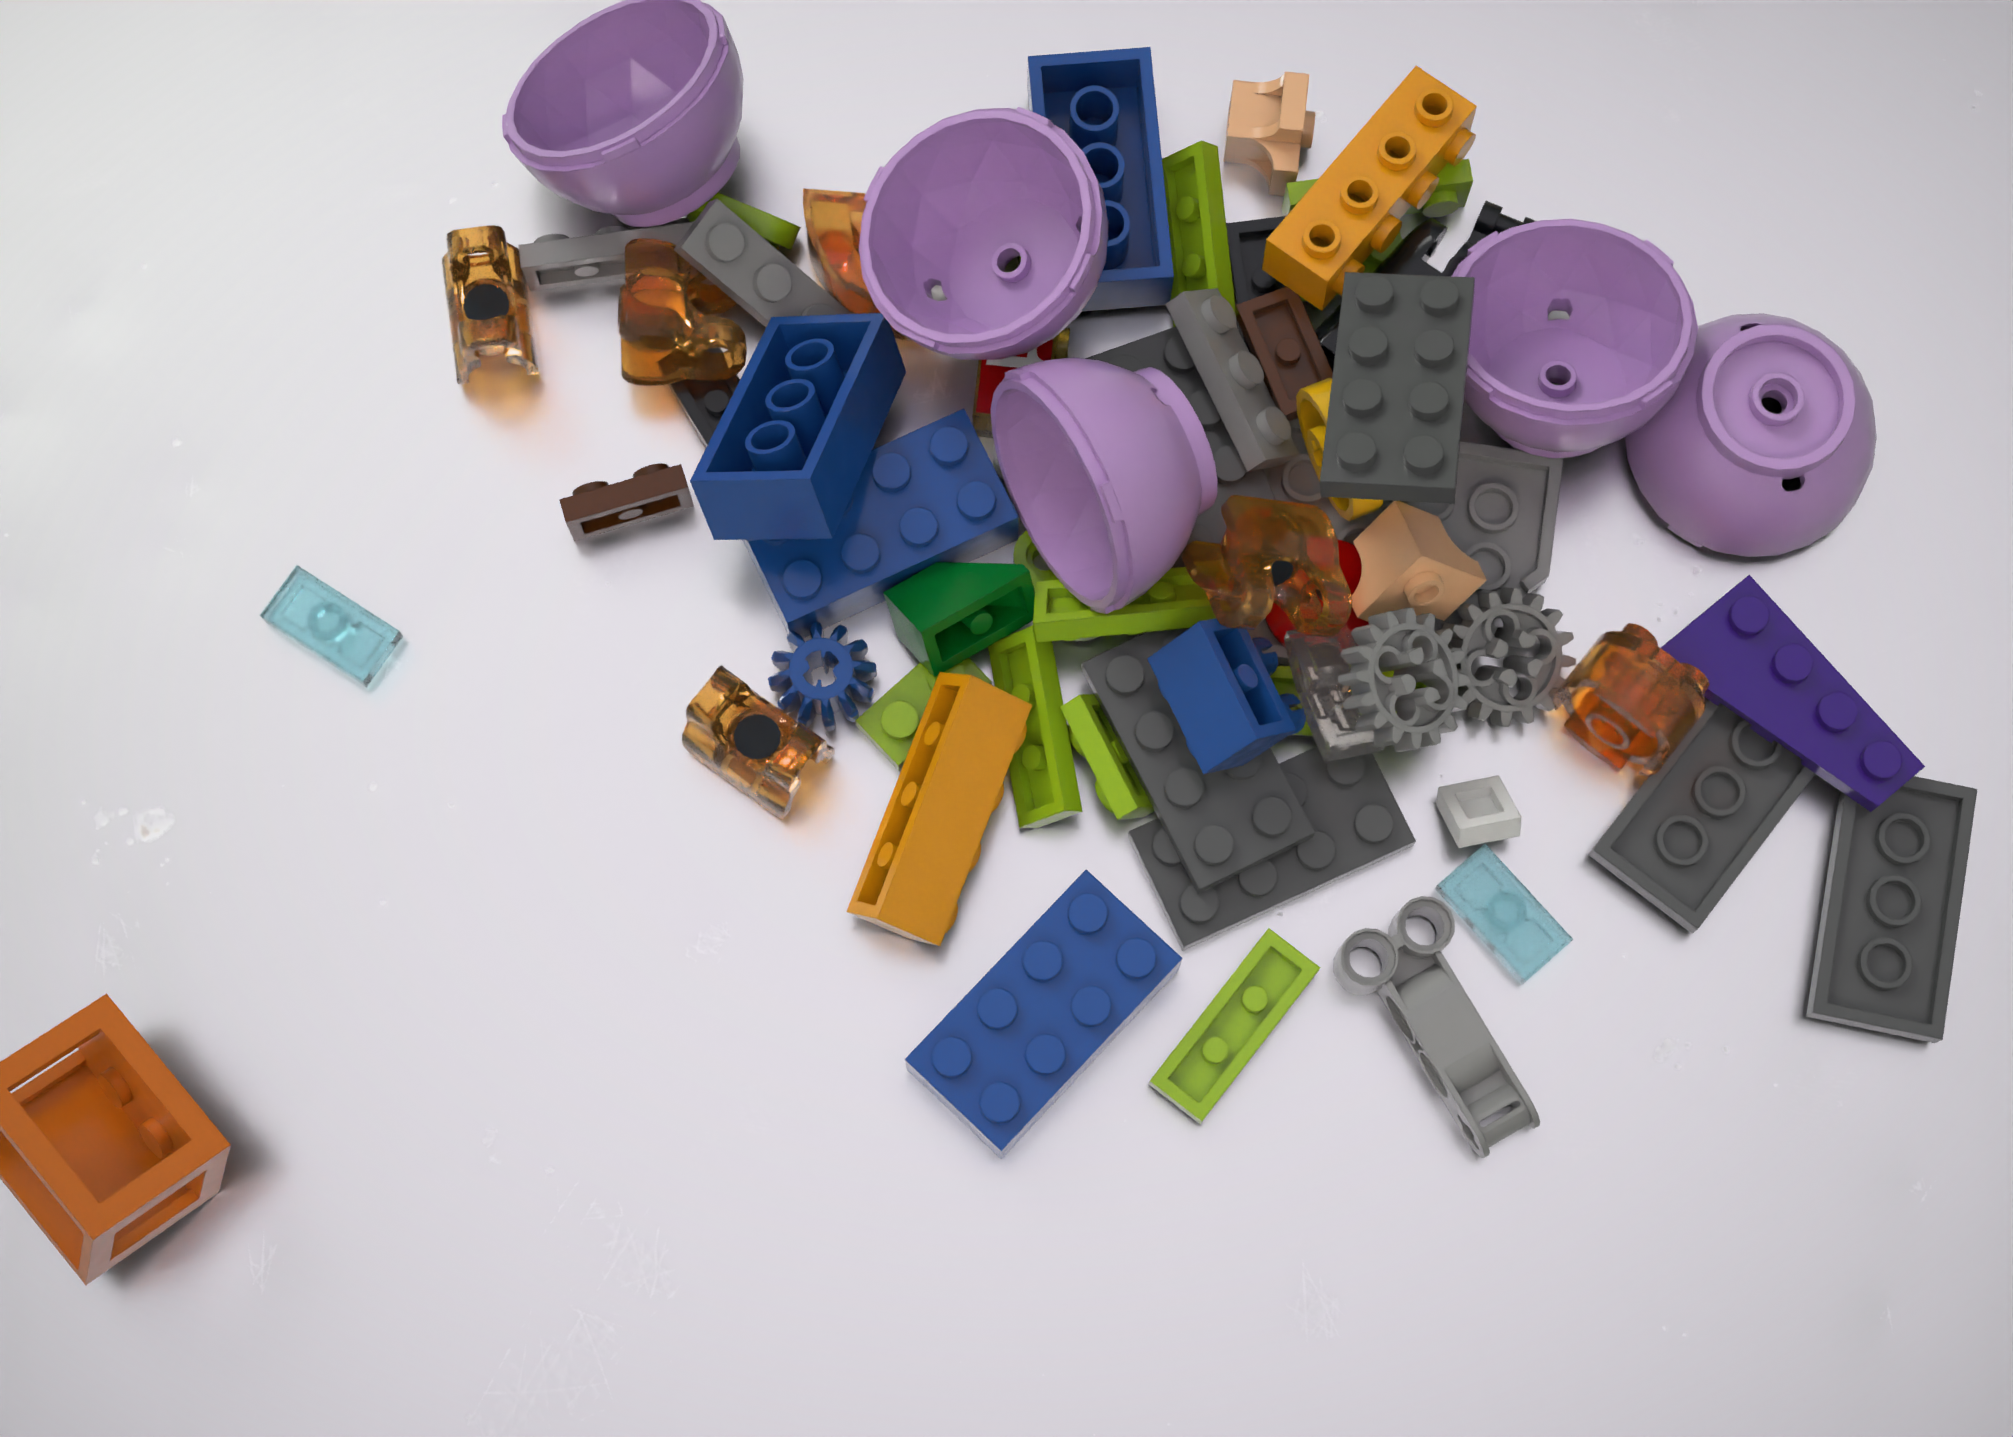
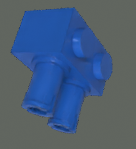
(1224, 694)

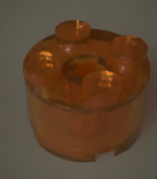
(1631, 700)

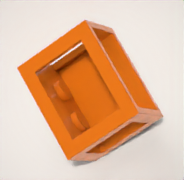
(103, 1140)

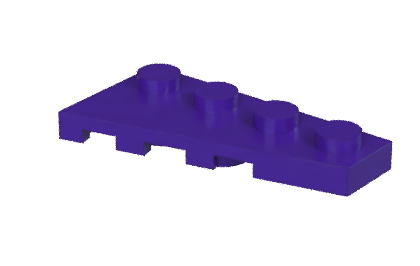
(1793, 694)

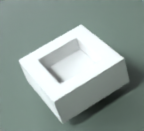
(1478, 811)

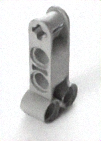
(1441, 1024)

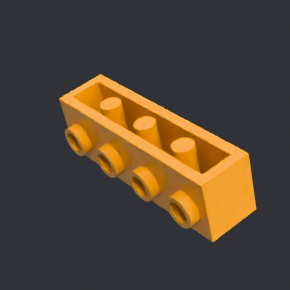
(1370, 188)
(940, 808)

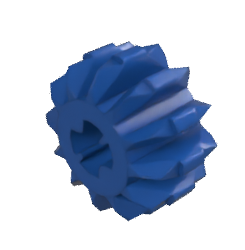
(848, 670)

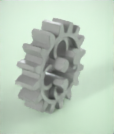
(1521, 623)
(1387, 647)

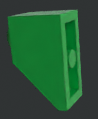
(959, 609)

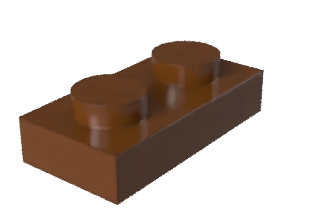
(1284, 345)
(606, 507)

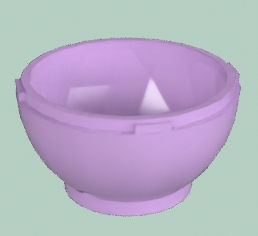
(633, 111)
(964, 207)
(1614, 356)
(1719, 457)
(1102, 472)

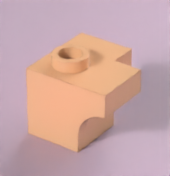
(1269, 127)
(1412, 565)

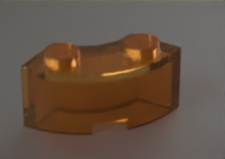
(833, 247)

